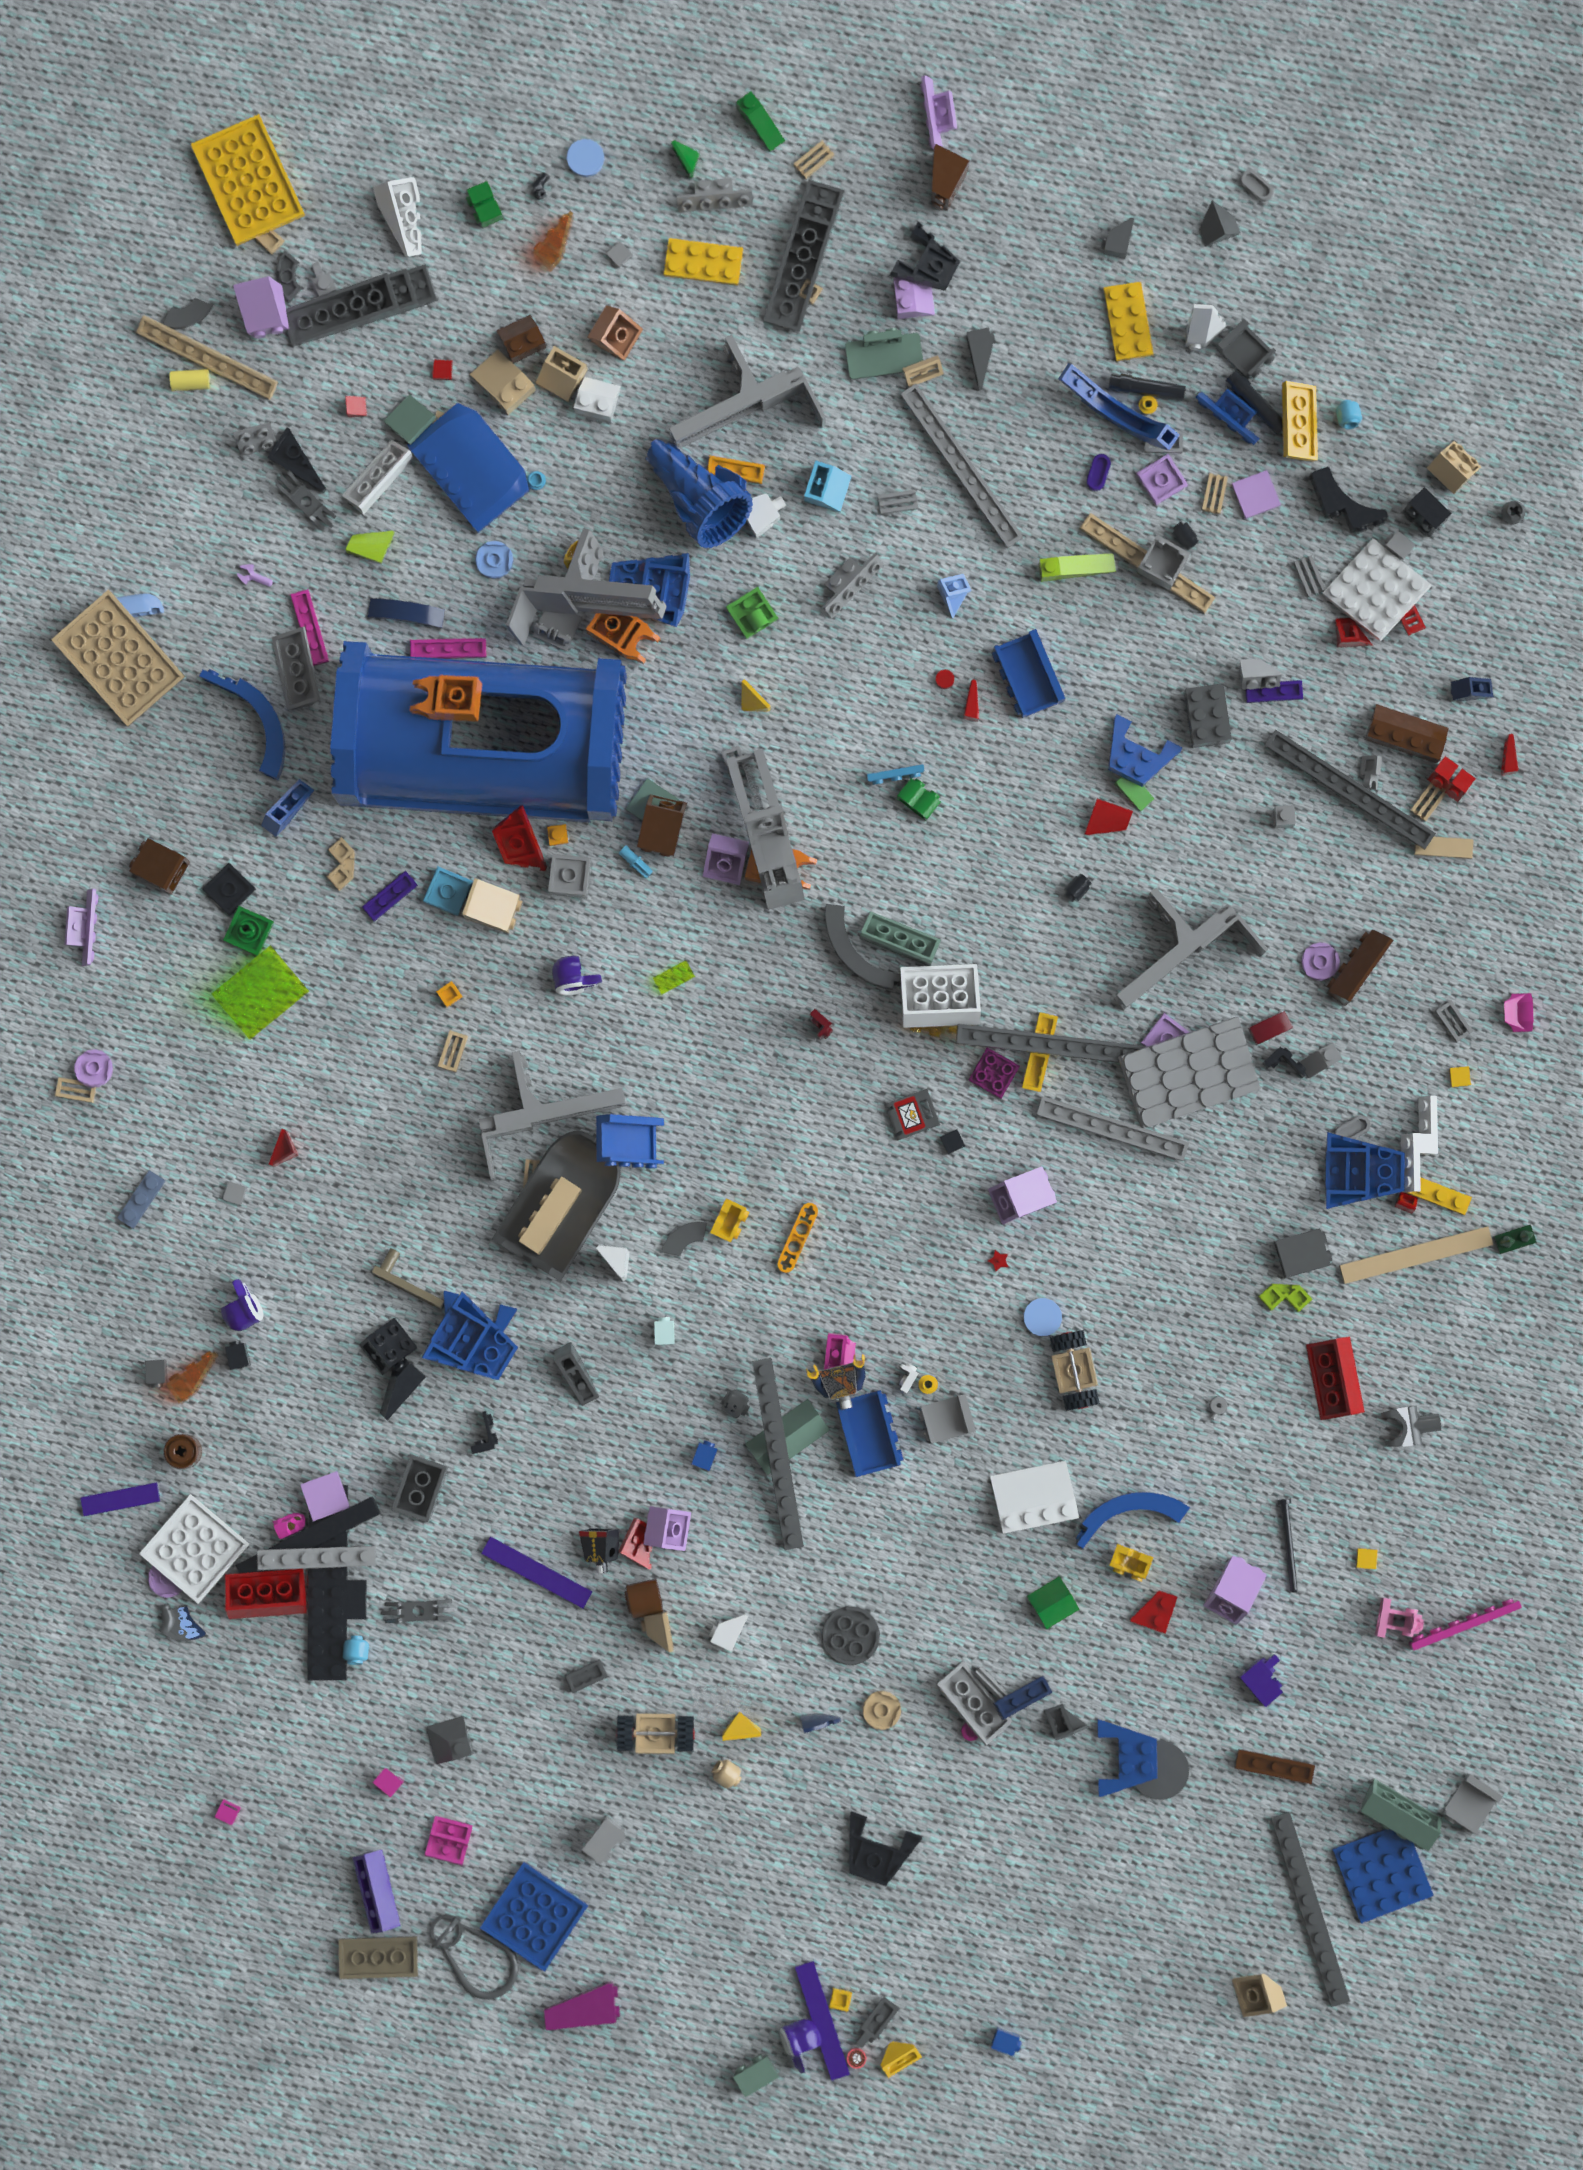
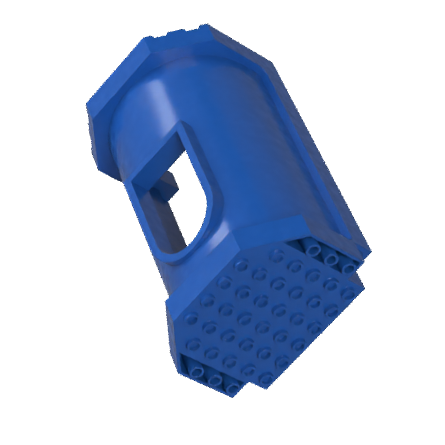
(406, 760)

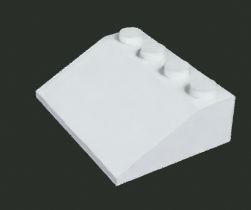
(940, 995)
(1034, 1497)

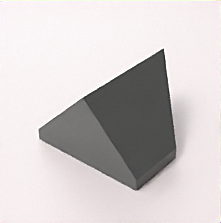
(1218, 225)
(1063, 1722)

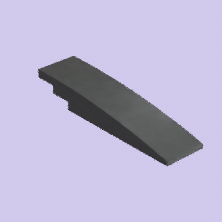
(804, 254)
(360, 304)

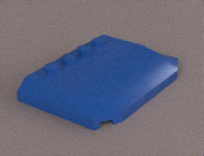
(471, 465)

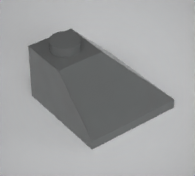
(450, 1740)

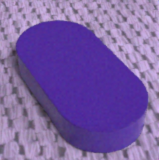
(1098, 472)

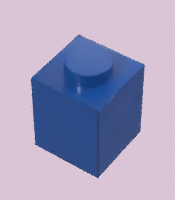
(704, 1455)
(1006, 2042)

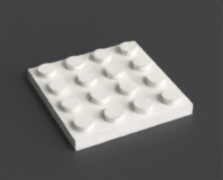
(1376, 589)
(194, 1549)

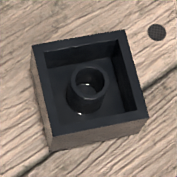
(1426, 512)

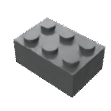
(1207, 715)
(420, 1488)

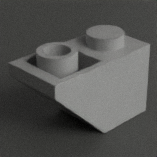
(1258, 674)

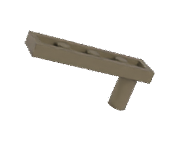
(384, 1274)

